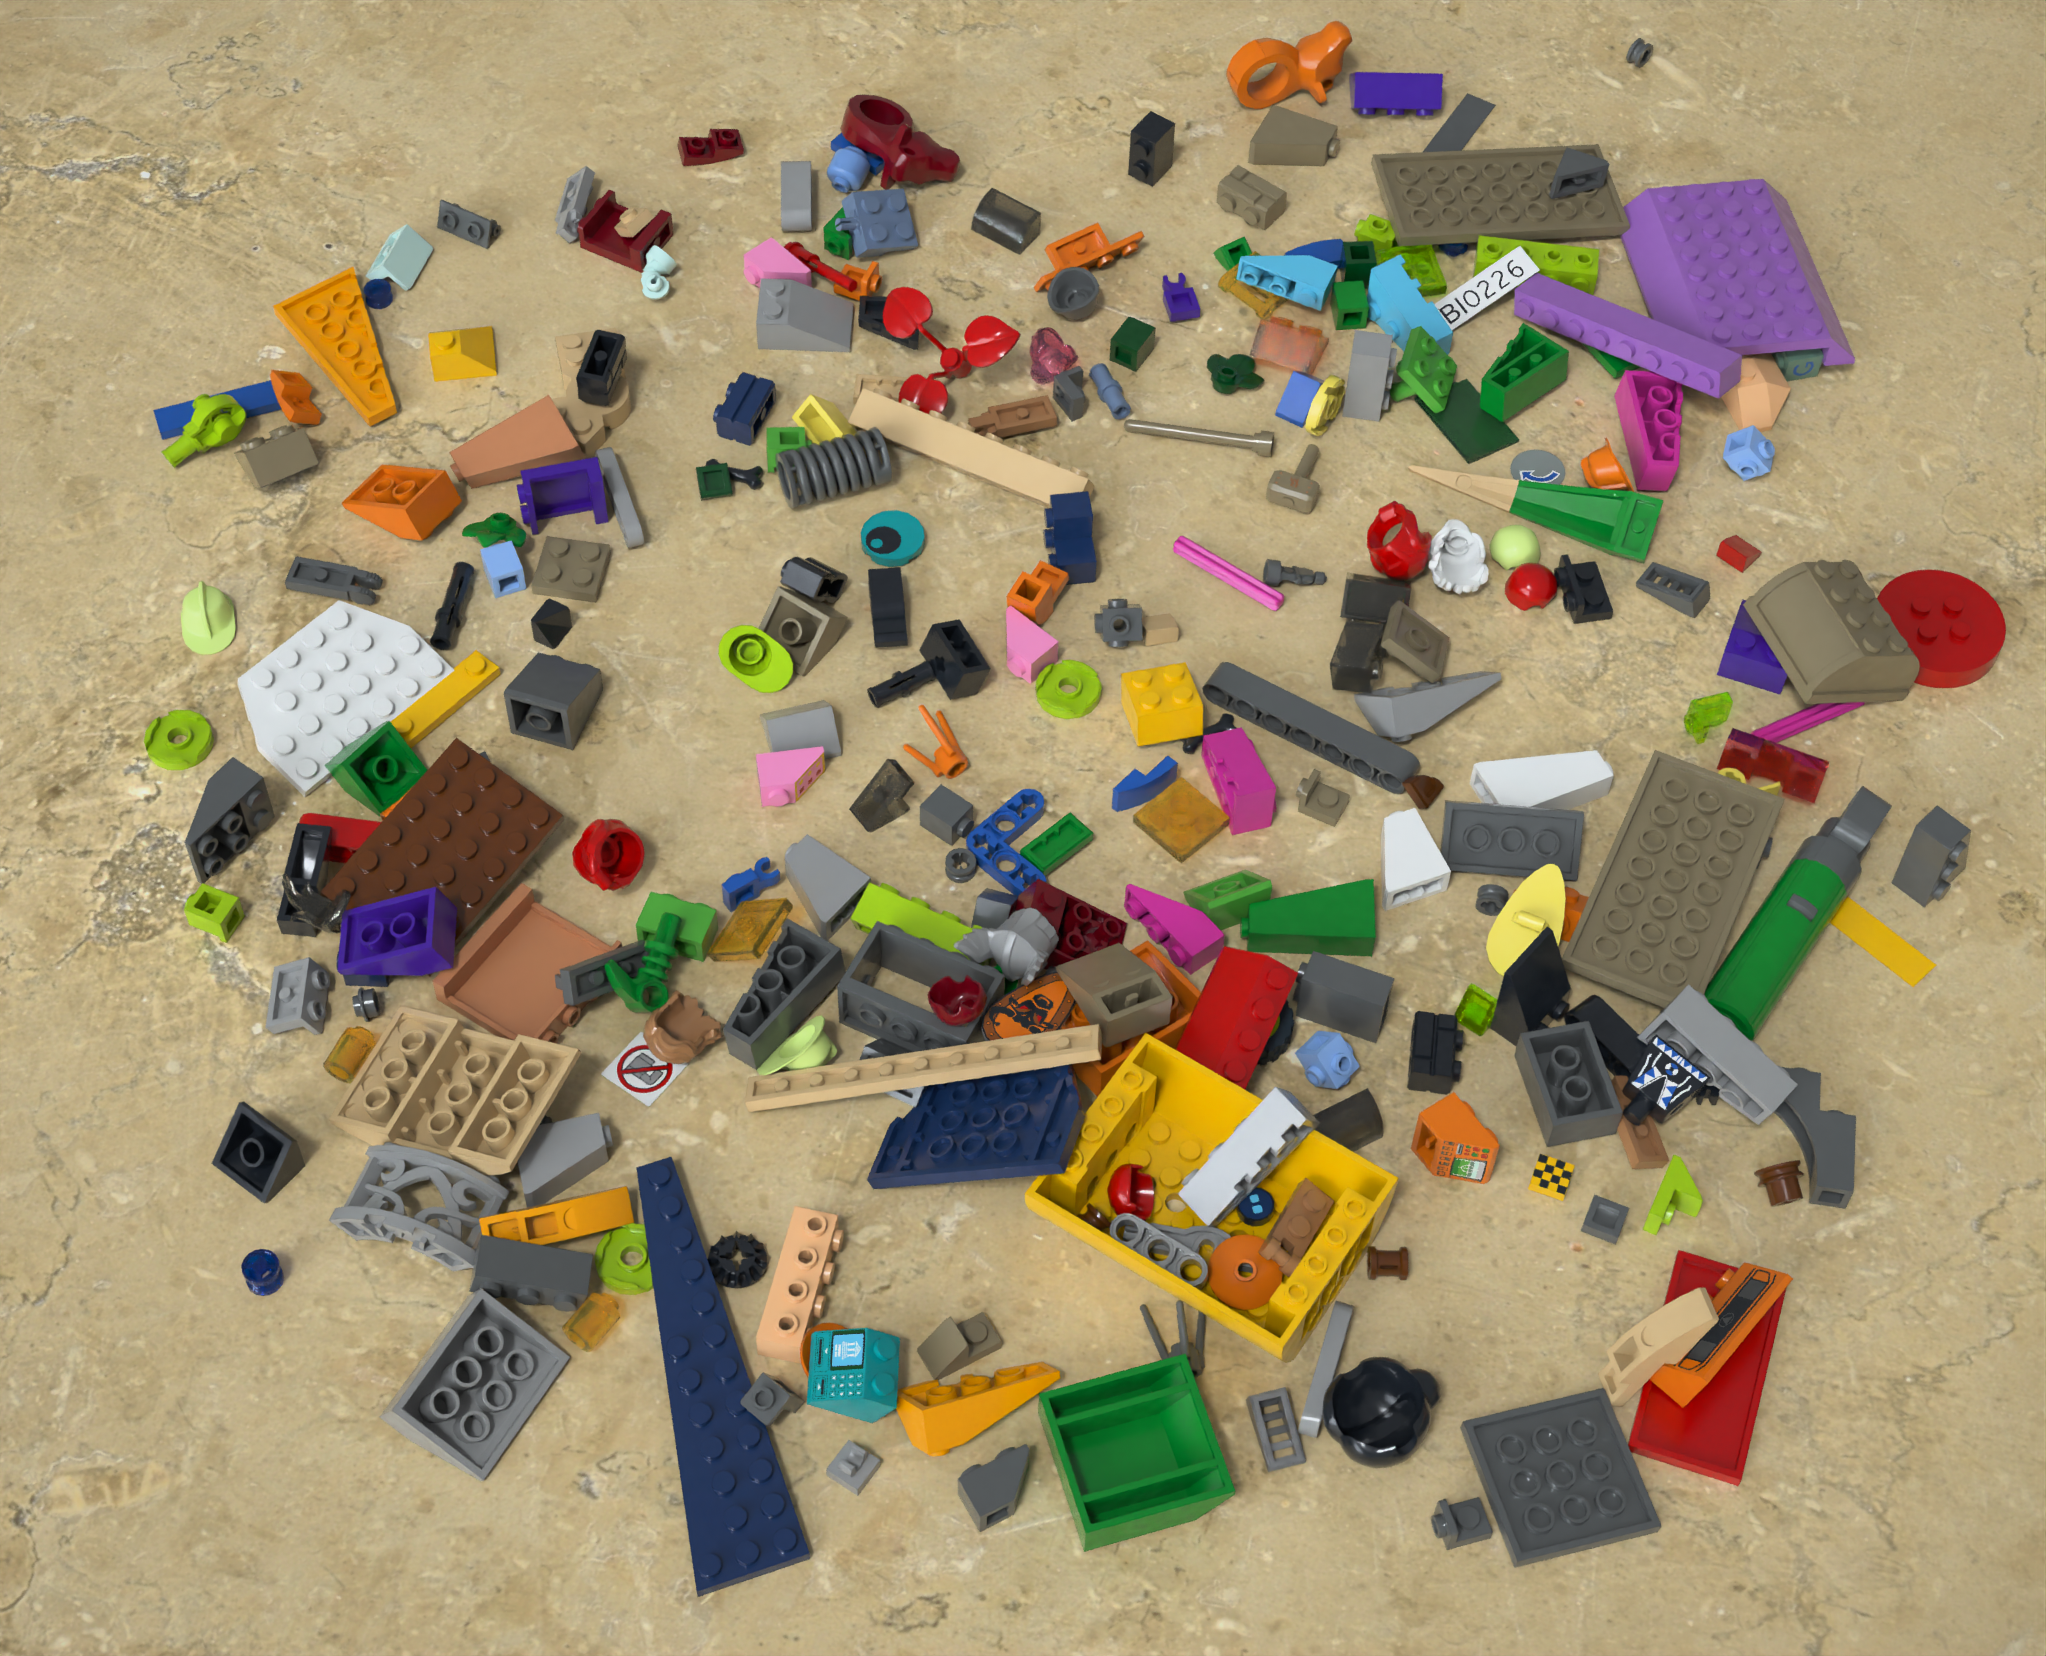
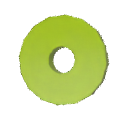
(1065, 704)
(184, 754)
(609, 1264)

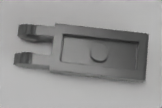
(332, 580)

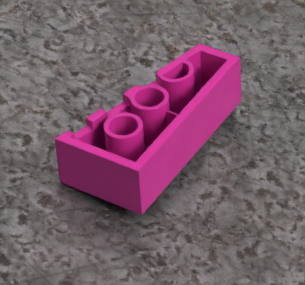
(1650, 424)

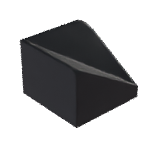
(551, 623)

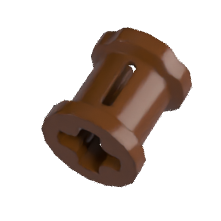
(1387, 1263)

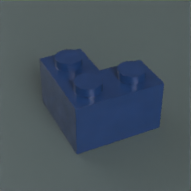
(1071, 536)

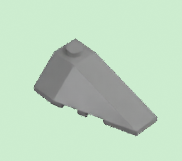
(1416, 708)

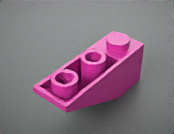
(1180, 929)

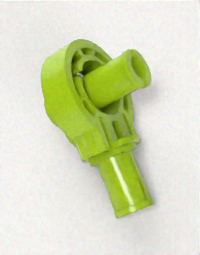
(208, 427)

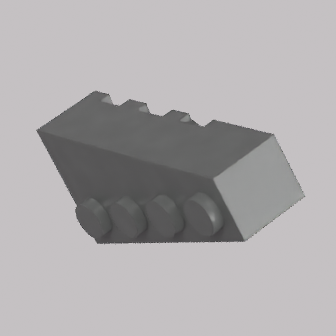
(783, 992)

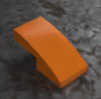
(293, 397)

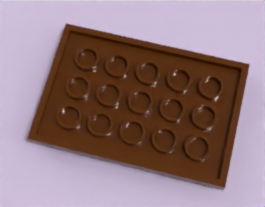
(455, 831)

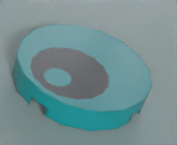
(892, 538)

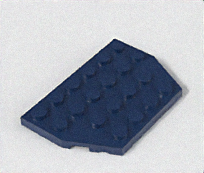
(984, 1130)

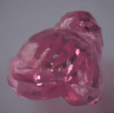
(1049, 355)

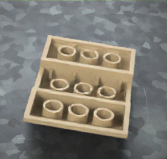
(454, 1090)

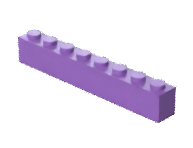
(1628, 335)

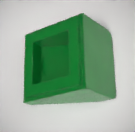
(1231, 253)

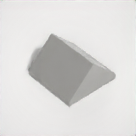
(802, 728)

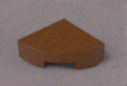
(1423, 789)

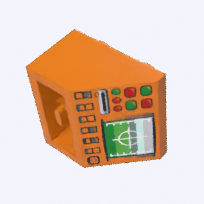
(1455, 1142)

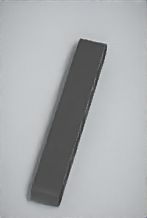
(1310, 727)

